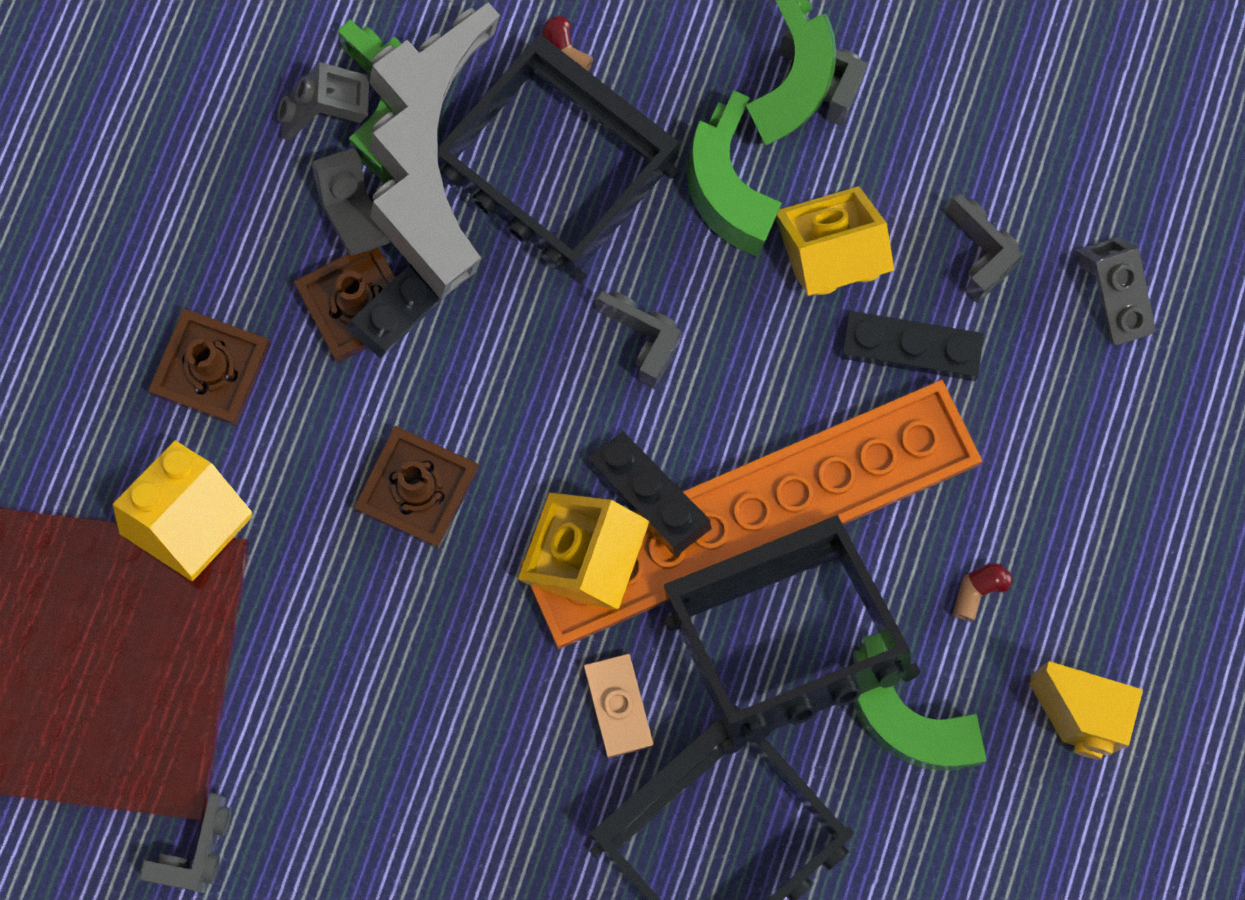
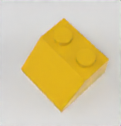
(835, 241)
(181, 511)
(584, 549)
(1087, 708)

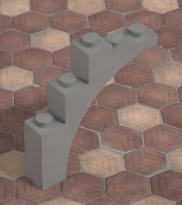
(416, 209)

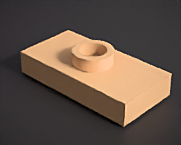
(618, 706)

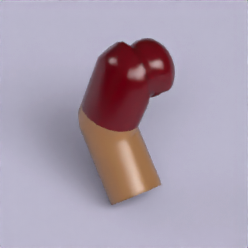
(557, 32)
(977, 584)

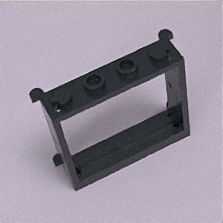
(600, 104)
(762, 568)
(680, 775)

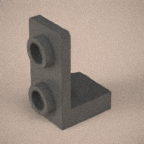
(845, 83)
(326, 91)
(345, 201)
(1000, 247)
(1121, 288)
(653, 356)
(173, 870)

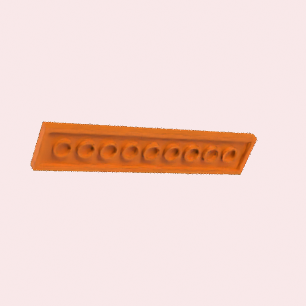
(829, 474)

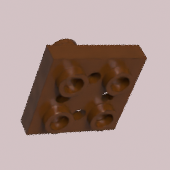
(344, 286)
(205, 364)
(407, 460)

